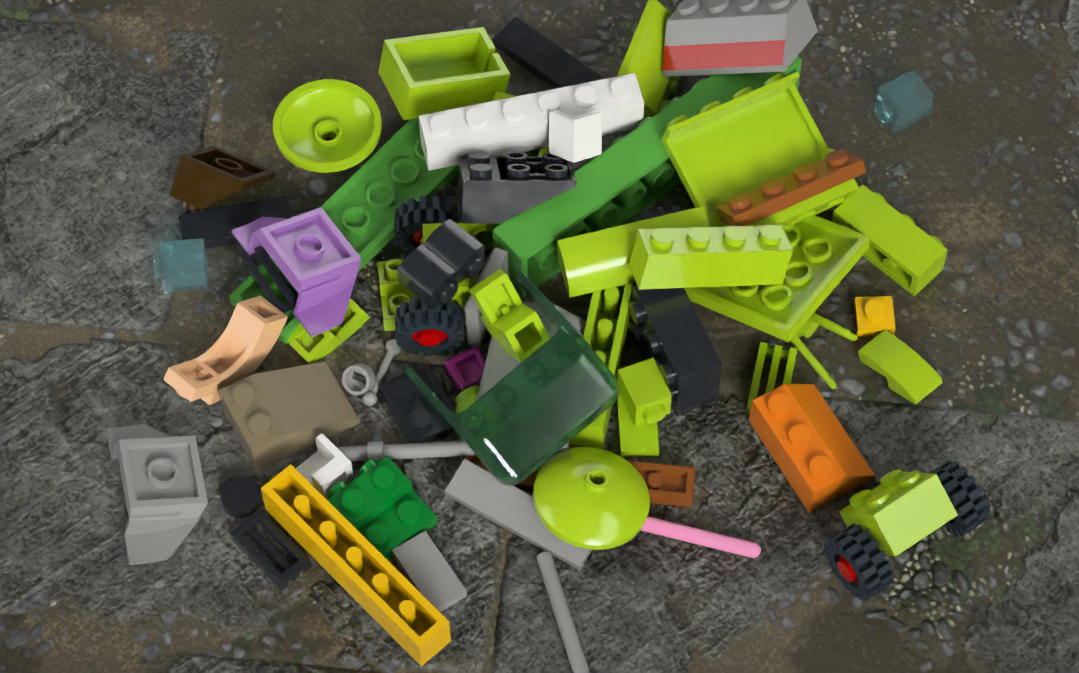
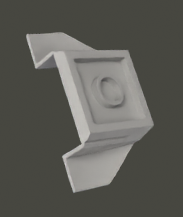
(160, 489)

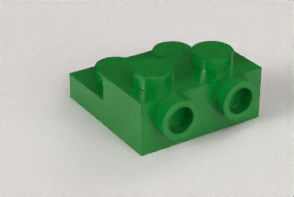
(382, 506)

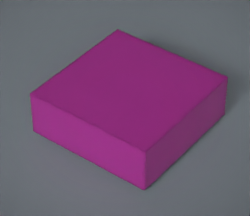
(466, 368)

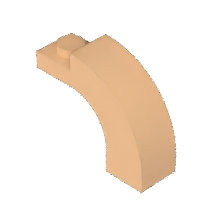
(234, 355)

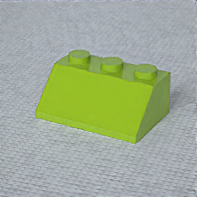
(646, 59)

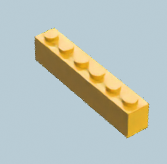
(356, 565)

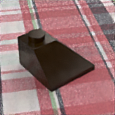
(214, 176)

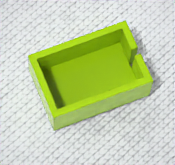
(442, 71)

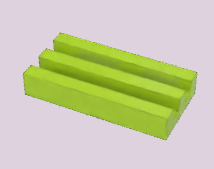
(776, 354)

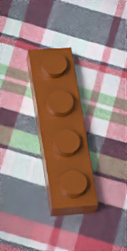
(789, 190)

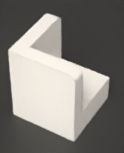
(575, 136)
(326, 467)

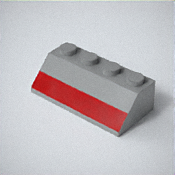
(735, 36)

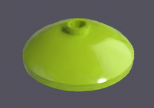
(327, 111)
(587, 512)

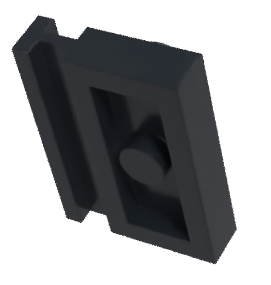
(412, 411)

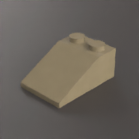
(285, 411)

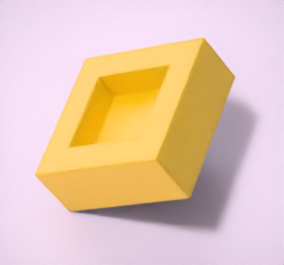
(874, 315)

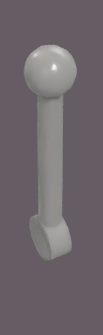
(392, 349)

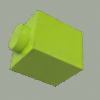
(644, 392)

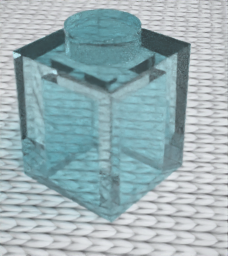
(903, 101)
(182, 265)

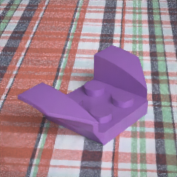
(314, 261)

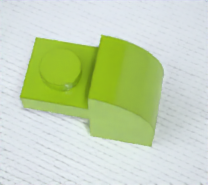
(507, 318)

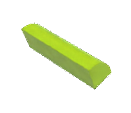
(603, 257)

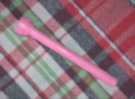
(701, 537)

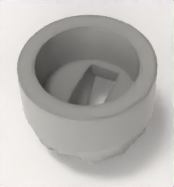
(357, 385)

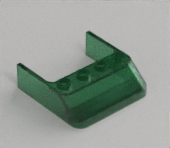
(535, 404)

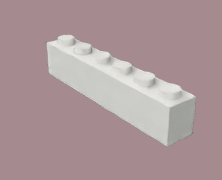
(523, 120)

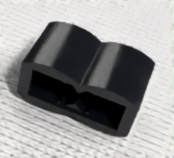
(441, 264)

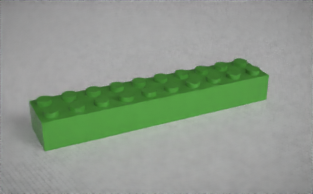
(613, 185)

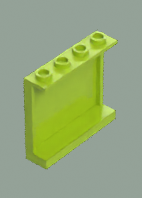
(746, 143)

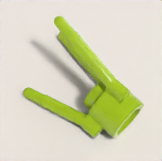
(807, 330)

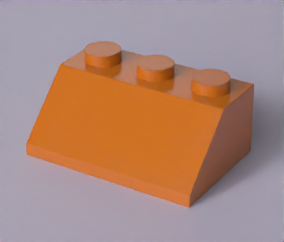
(808, 444)

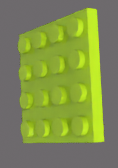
(818, 263)

